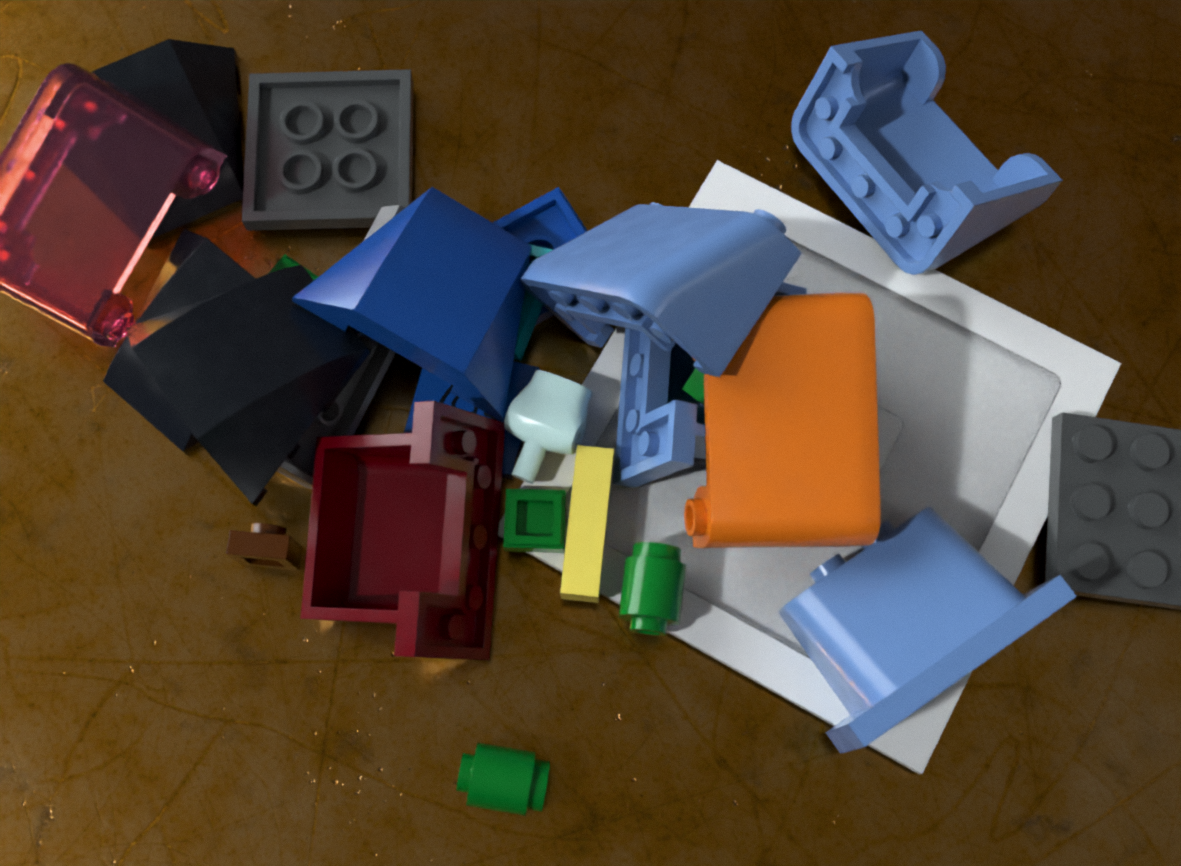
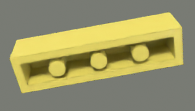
(587, 524)

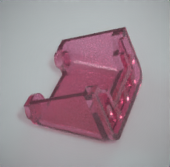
(86, 195)

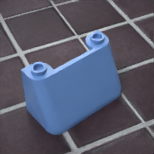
(901, 158)
(668, 273)

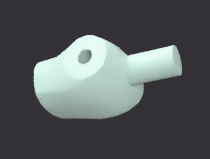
(547, 417)

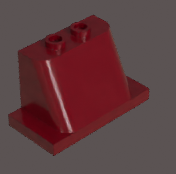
(409, 532)

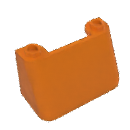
(794, 431)

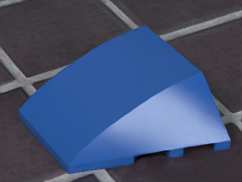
(436, 292)

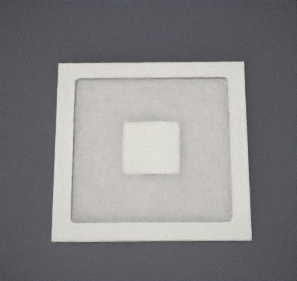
(959, 430)

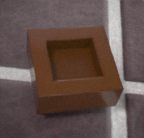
(264, 547)

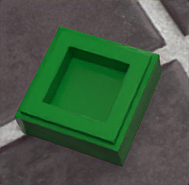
(534, 520)

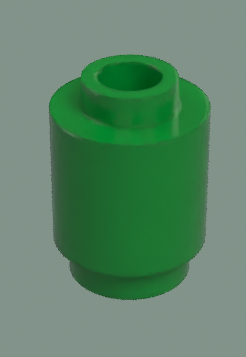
(652, 588)
(503, 779)

